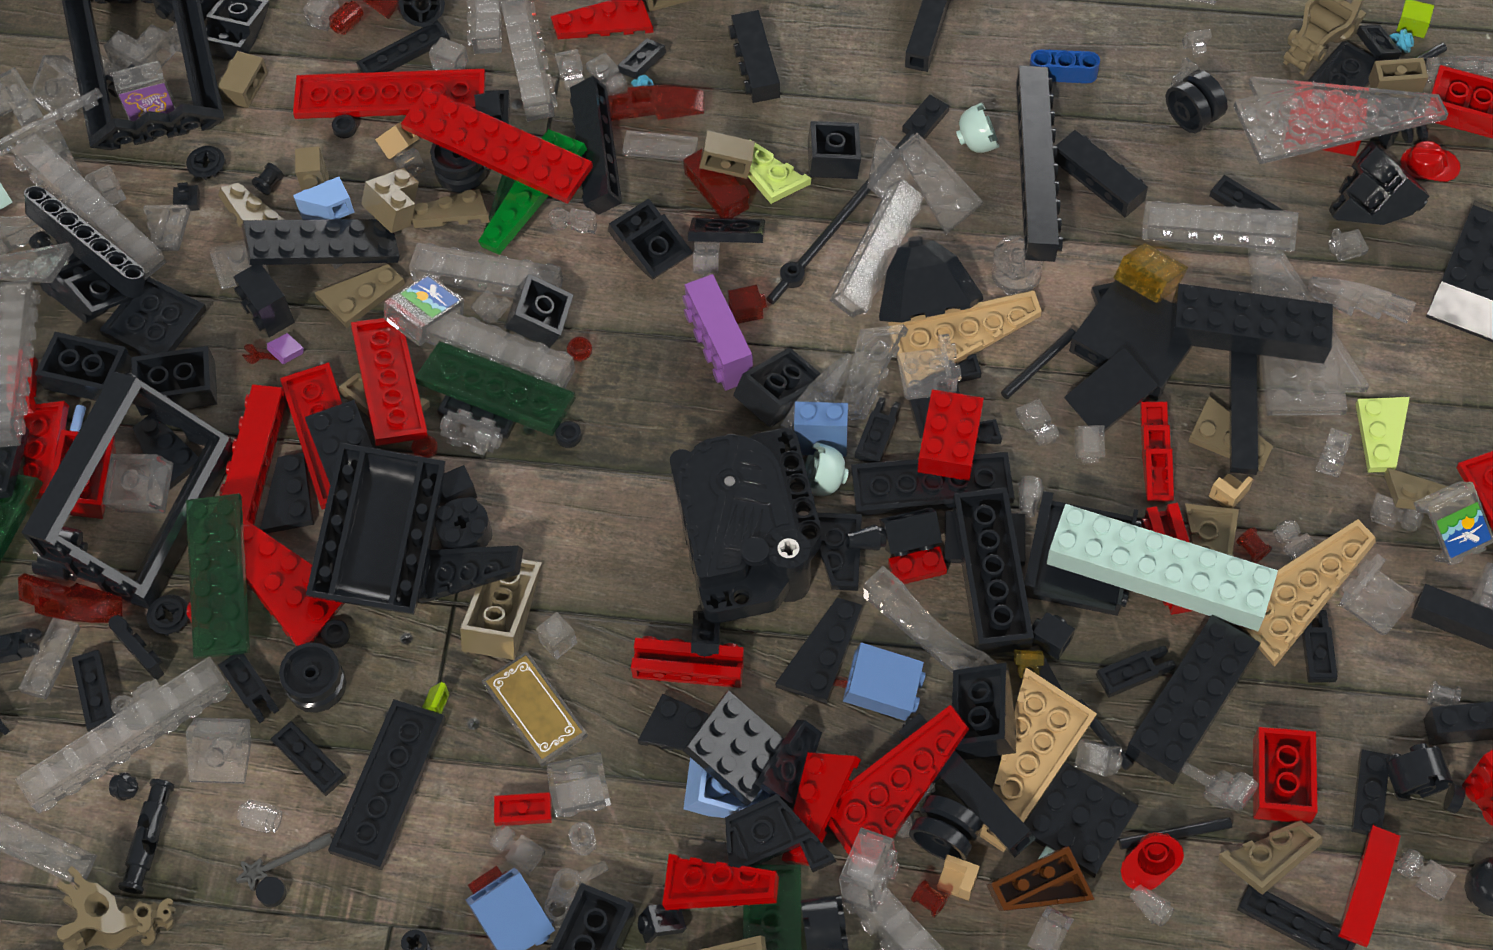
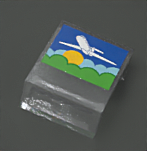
(420, 307)
(1457, 521)

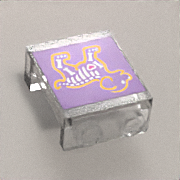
(143, 90)

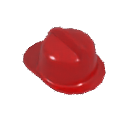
(1430, 162)
(1152, 861)

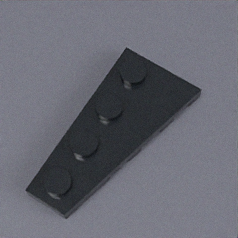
(467, 568)
(822, 655)

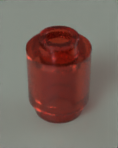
(345, 17)

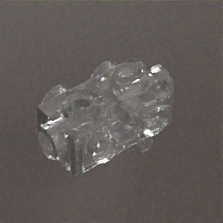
(480, 435)

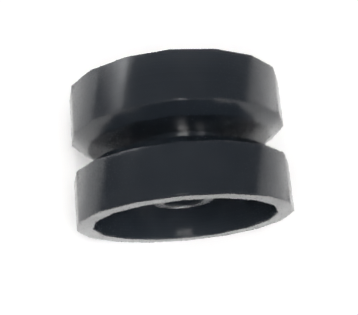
(1196, 101)
(456, 171)
(312, 677)
(945, 828)

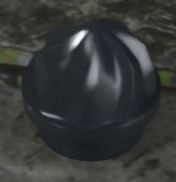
(123, 786)

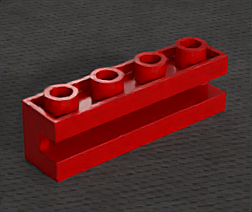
(1170, 524)
(675, 663)

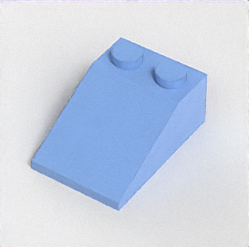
(709, 797)

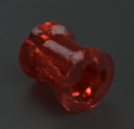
(1254, 545)
(929, 898)

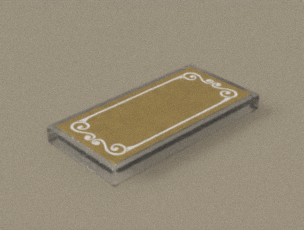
(534, 709)

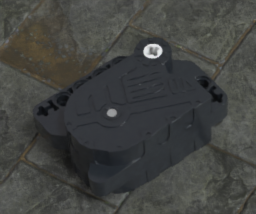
(741, 491)

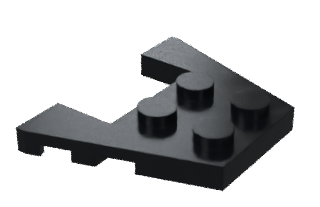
(970, 370)
(768, 832)

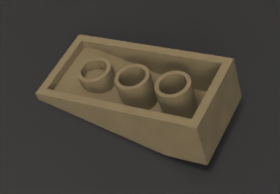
(500, 614)

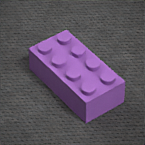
(717, 331)

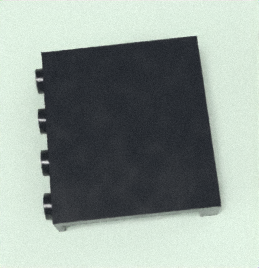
(1134, 323)
(1062, 586)

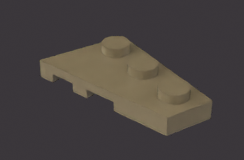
(1273, 857)

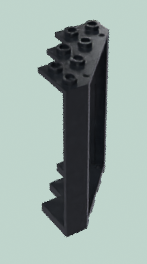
(109, 132)
(81, 462)

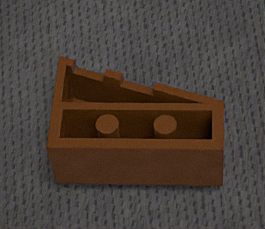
(1044, 882)

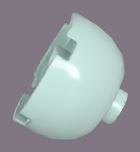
(977, 130)
(825, 470)

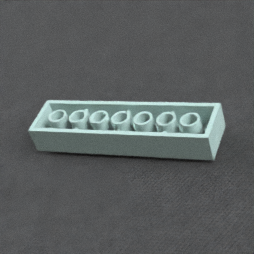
(1162, 567)

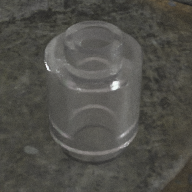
(259, 816)

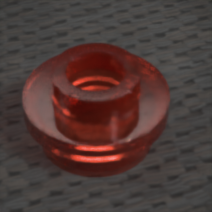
(579, 343)
(417, 445)

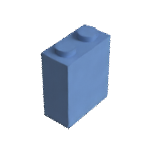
(822, 424)
(884, 682)
(510, 913)

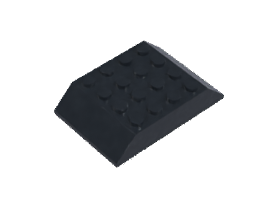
(1466, 287)
(377, 529)

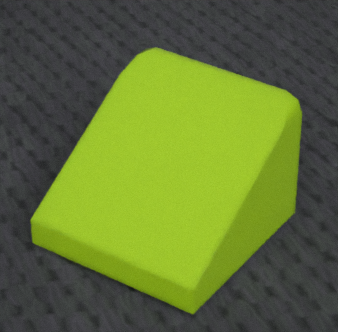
(436, 698)

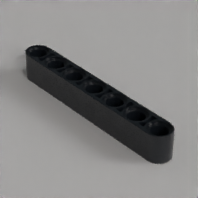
(87, 242)

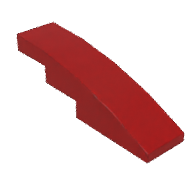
(1156, 451)
(1369, 886)

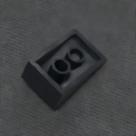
(775, 385)
(986, 706)

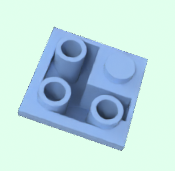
(324, 201)

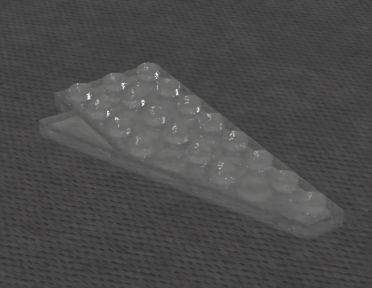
(1305, 117)
(1298, 385)

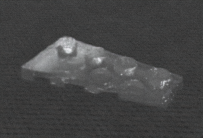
(942, 188)
(35, 264)

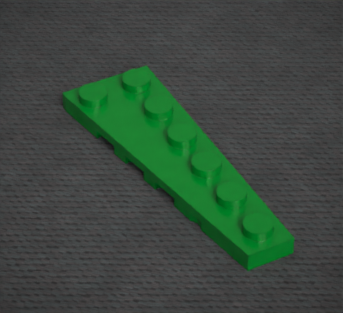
(521, 202)

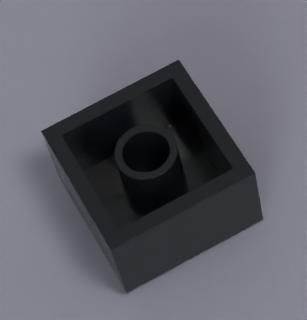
(834, 150)
(263, 300)
(539, 310)

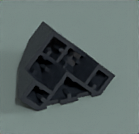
(1378, 190)
(925, 281)

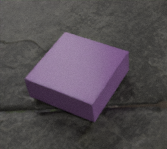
(285, 348)

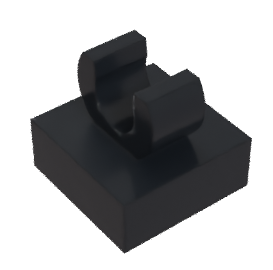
(187, 196)

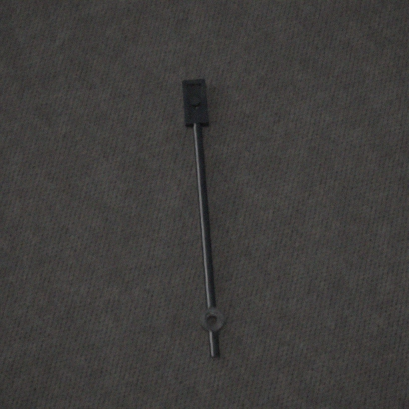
(921, 122)

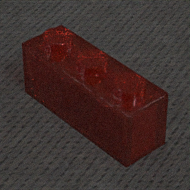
(719, 189)

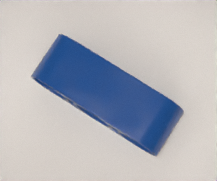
(1068, 65)

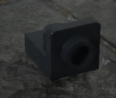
(660, 922)

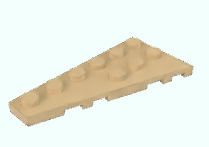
(973, 327)
(1307, 586)
(1046, 734)

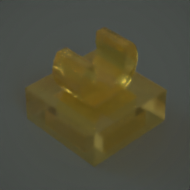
(1028, 658)

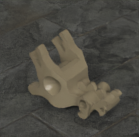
(1322, 23)
(102, 922)

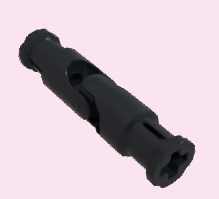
(147, 832)

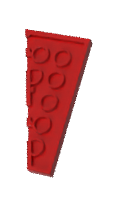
(281, 584)
(894, 784)

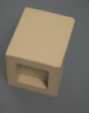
(395, 140)
(1230, 490)
(958, 877)

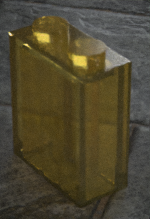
(1150, 272)

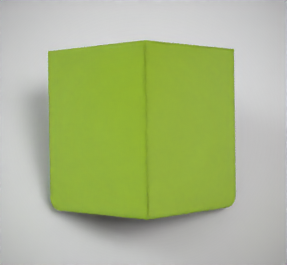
(1415, 18)

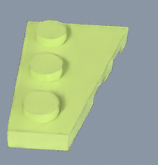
(773, 177)
(1381, 430)

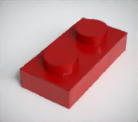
(918, 565)
(522, 809)

